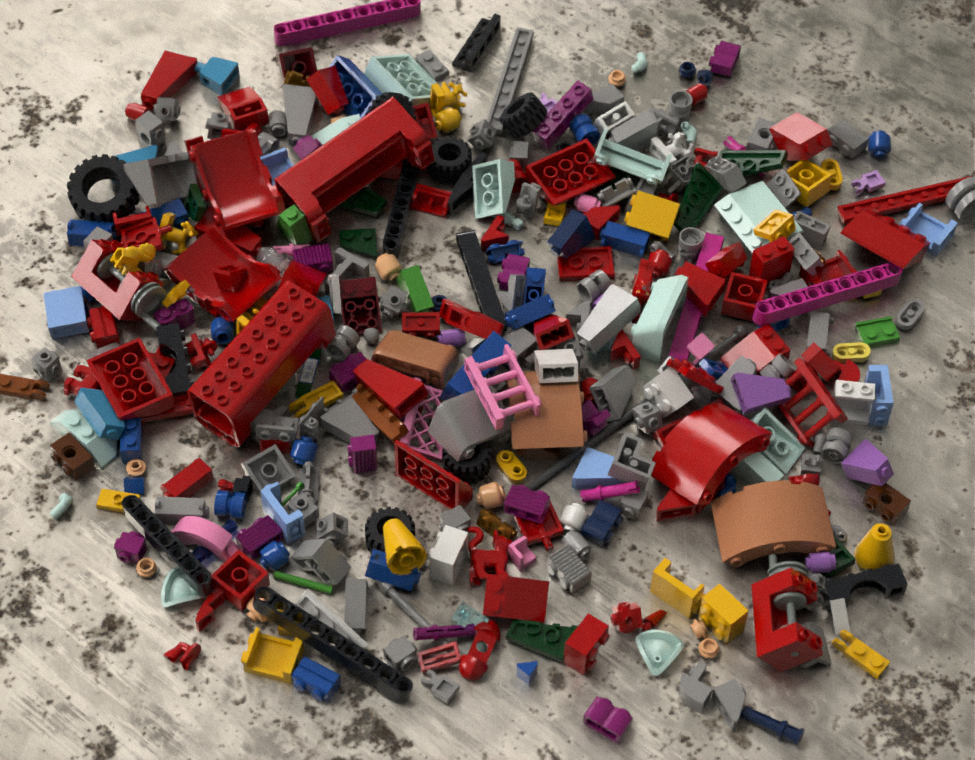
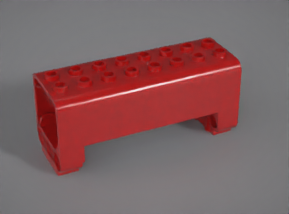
(343, 163)
(260, 362)

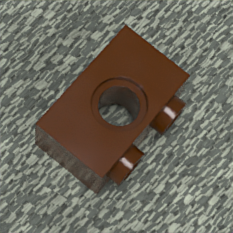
(69, 447)
(896, 505)

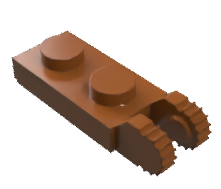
(23, 387)

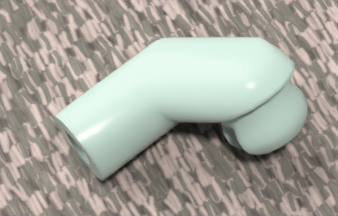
(641, 64)
(689, 131)
(64, 504)

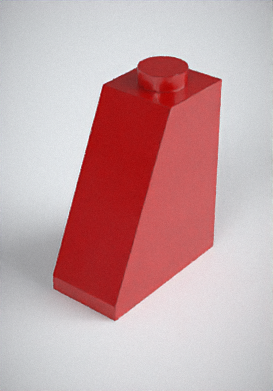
(329, 90)
(703, 287)
(552, 331)

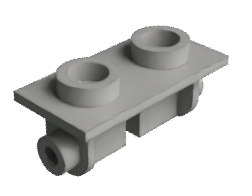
(624, 190)
(310, 477)

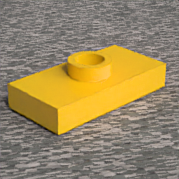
(112, 500)

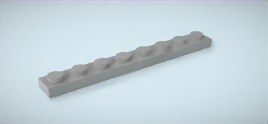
(510, 76)

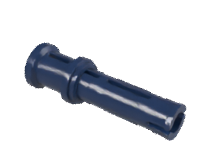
(781, 729)

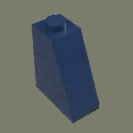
(571, 235)

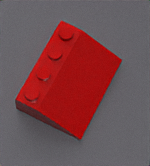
(568, 173)
(886, 238)
(131, 381)
(431, 478)

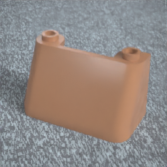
(417, 357)

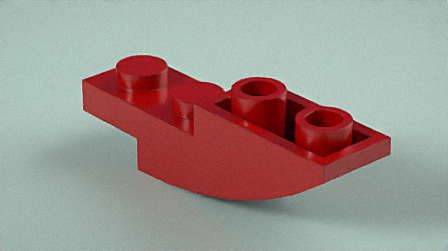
(468, 320)

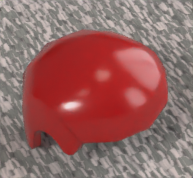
(808, 478)

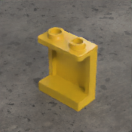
(652, 214)
(674, 591)
(272, 656)

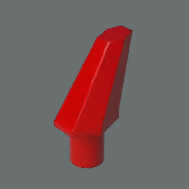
(652, 620)

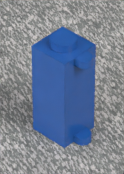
(80, 229)
(625, 238)
(529, 312)
(378, 570)

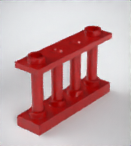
(824, 399)

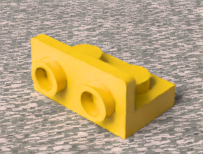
(776, 226)

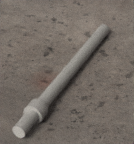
(389, 590)

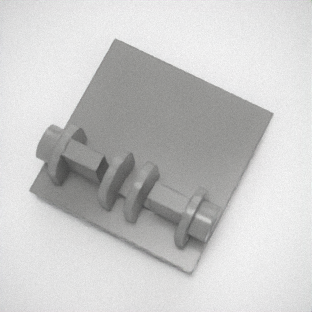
(783, 188)
(309, 423)

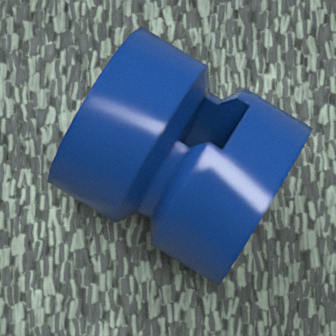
(584, 128)
(230, 504)

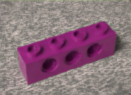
(560, 116)

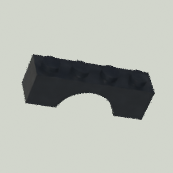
(170, 342)
(886, 580)

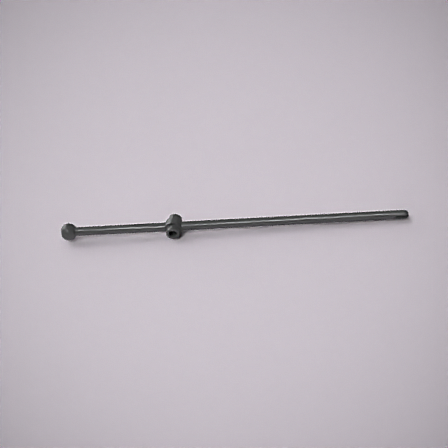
(740, 333)

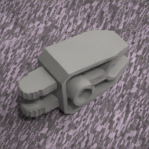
(678, 174)

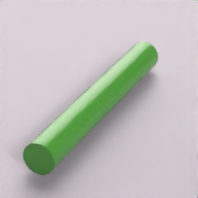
(303, 582)

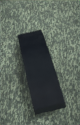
(464, 187)

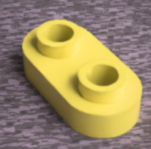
(851, 351)

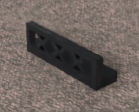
(480, 45)

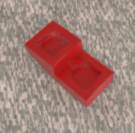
(206, 612)

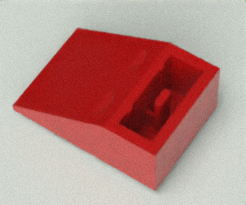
(244, 108)

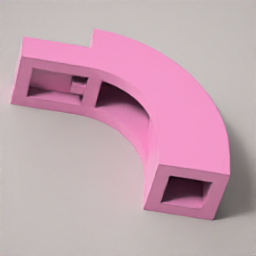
(207, 534)

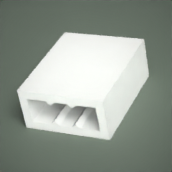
(556, 366)

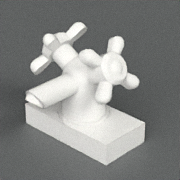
(673, 147)

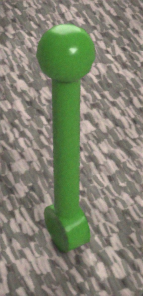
(299, 486)

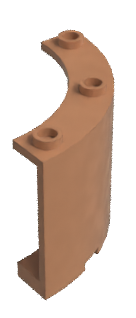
(558, 418)
(772, 520)

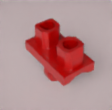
(202, 349)

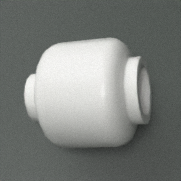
(574, 517)

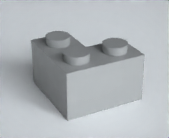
(628, 465)
(323, 559)

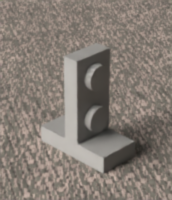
(347, 266)

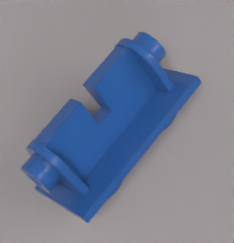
(497, 251)

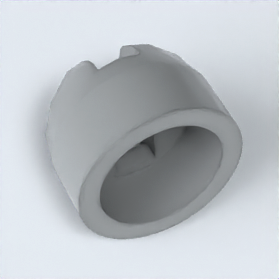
(371, 335)

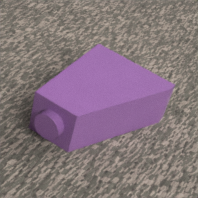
(759, 391)
(867, 465)

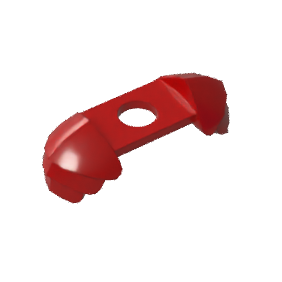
(474, 663)

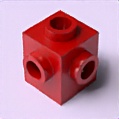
(626, 617)

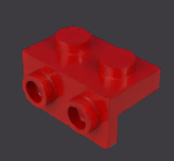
(421, 324)

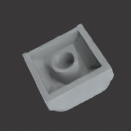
(268, 468)

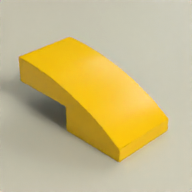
(555, 214)

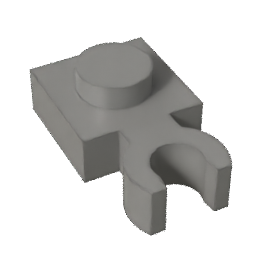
(442, 687)

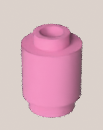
(586, 202)

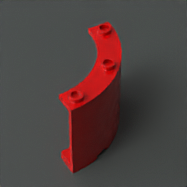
(236, 179)
(214, 251)
(705, 450)

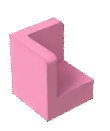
(700, 347)
(520, 554)

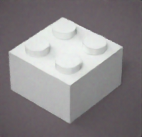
(667, 392)
(448, 555)

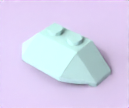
(73, 421)

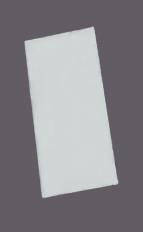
(839, 615)

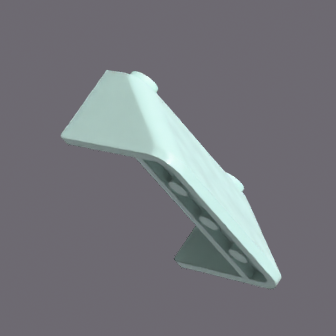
(630, 161)

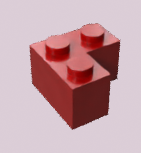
(583, 644)

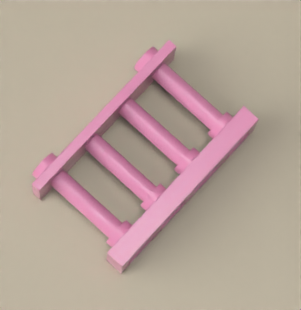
(488, 399)

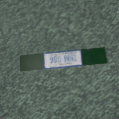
(307, 374)

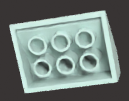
(400, 75)
(747, 209)

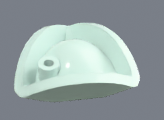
(177, 591)
(658, 649)

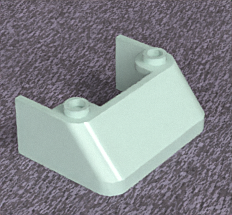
(657, 315)

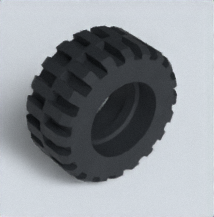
(92, 172)

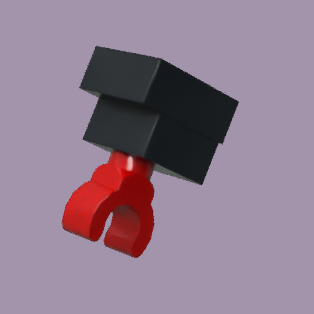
(241, 485)

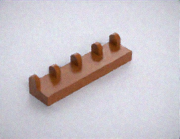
(379, 414)

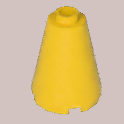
(402, 548)
(875, 548)

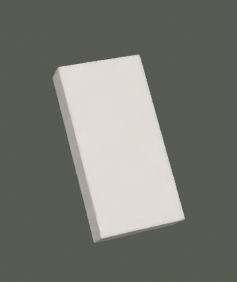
(334, 293)

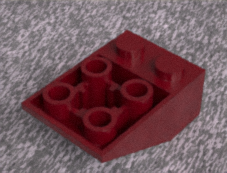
(360, 304)

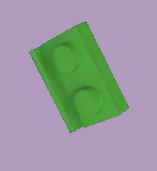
(877, 331)

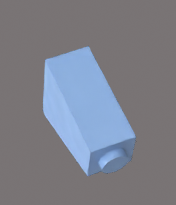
(594, 471)

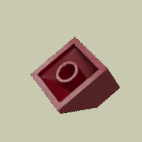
(299, 60)

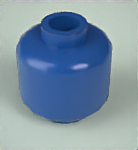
(879, 144)
(222, 331)
(303, 450)
(274, 556)

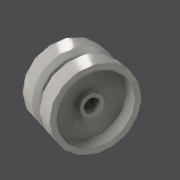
(962, 200)

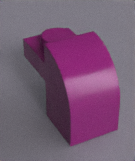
(593, 419)

